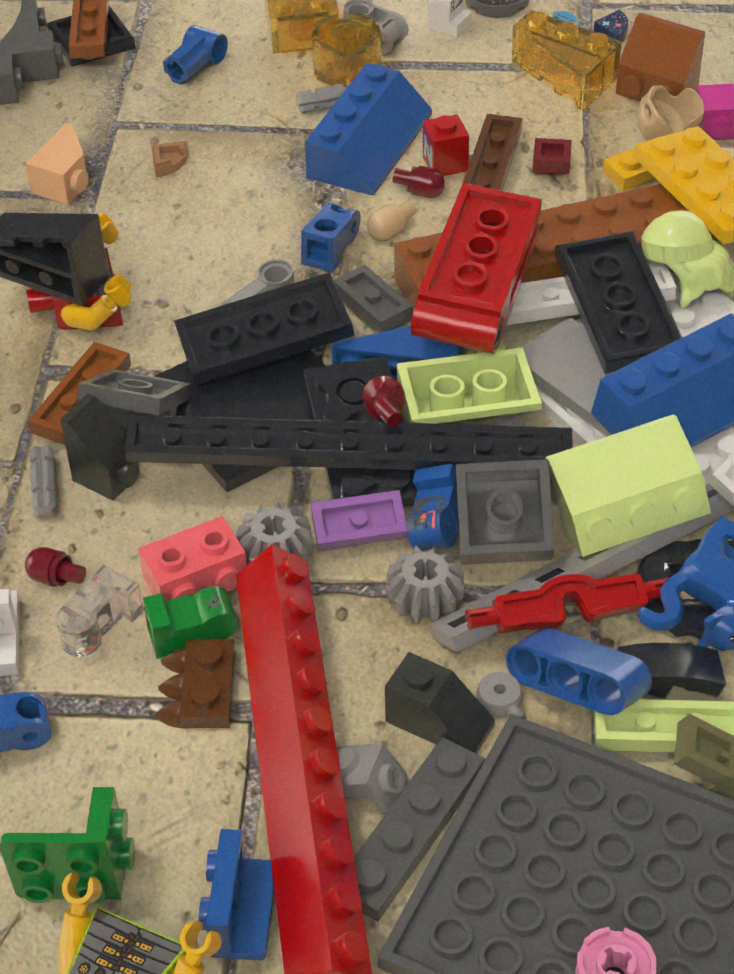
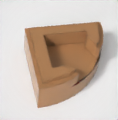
(169, 157)

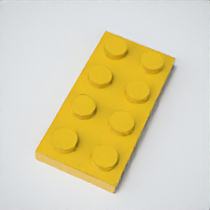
(696, 175)

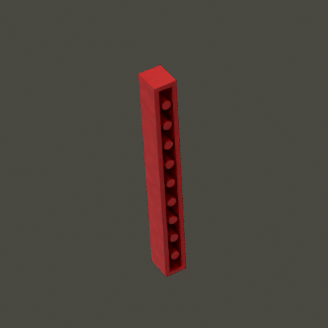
(300, 771)

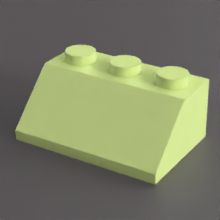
(468, 387)
(628, 485)

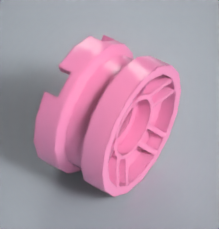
(615, 949)

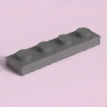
(413, 824)

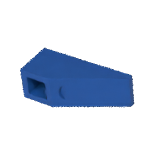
(396, 345)

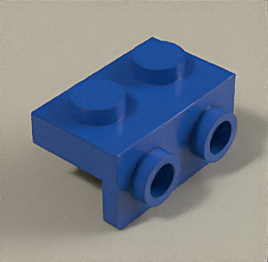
(238, 899)

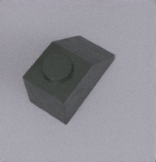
(97, 449)
(435, 704)

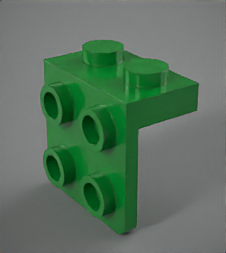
(43, 860)

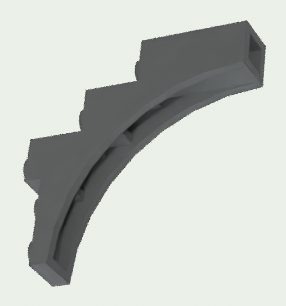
(27, 52)

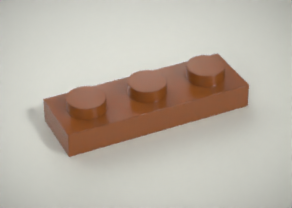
(88, 29)
(63, 398)

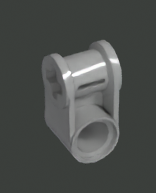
(392, 25)

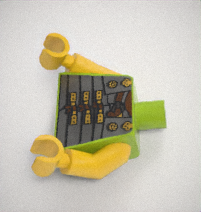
(118, 946)

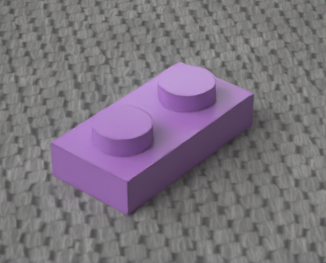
(358, 520)

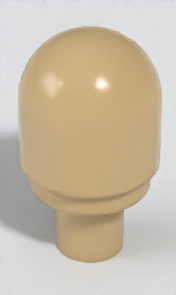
(389, 220)

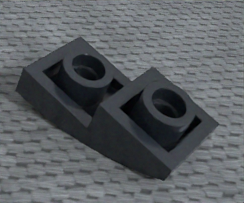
(680, 666)

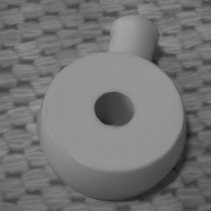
(501, 695)

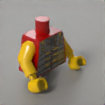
(101, 308)

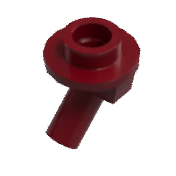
(384, 399)

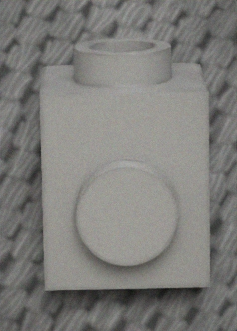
(371, 773)

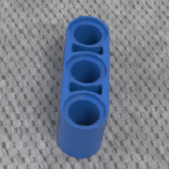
(579, 671)

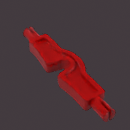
(546, 607)

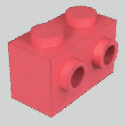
(193, 560)

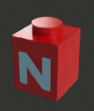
(446, 144)

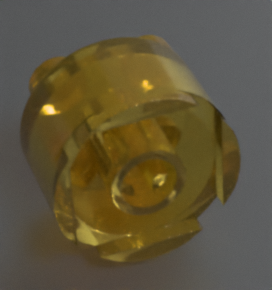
(344, 47)

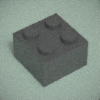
(505, 512)

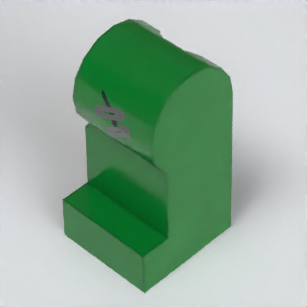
(198, 616)

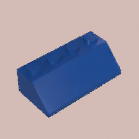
(366, 131)
(682, 379)

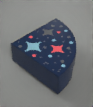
(613, 25)

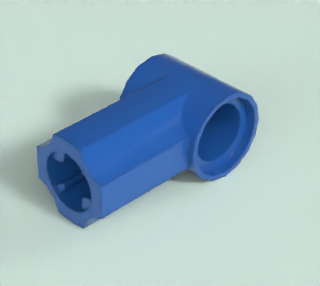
(197, 49)

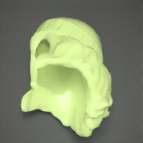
(688, 249)

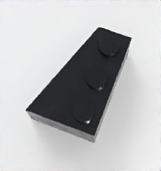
(54, 253)

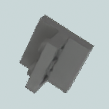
(135, 394)

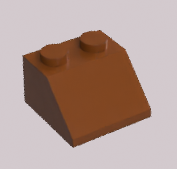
(659, 55)

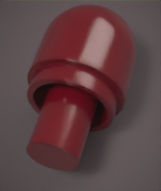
(421, 181)
(53, 567)

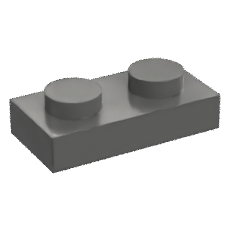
(373, 299)

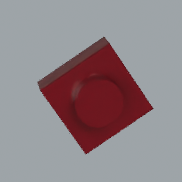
(552, 156)

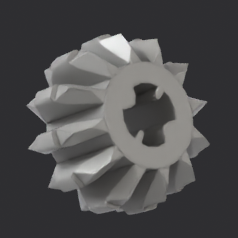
(276, 527)
(425, 584)

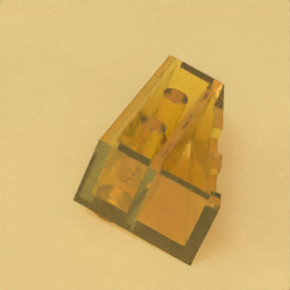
(566, 56)

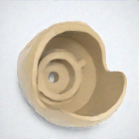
(667, 114)

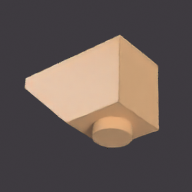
(58, 168)

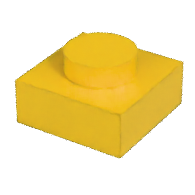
(626, 170)

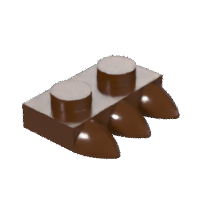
(201, 686)

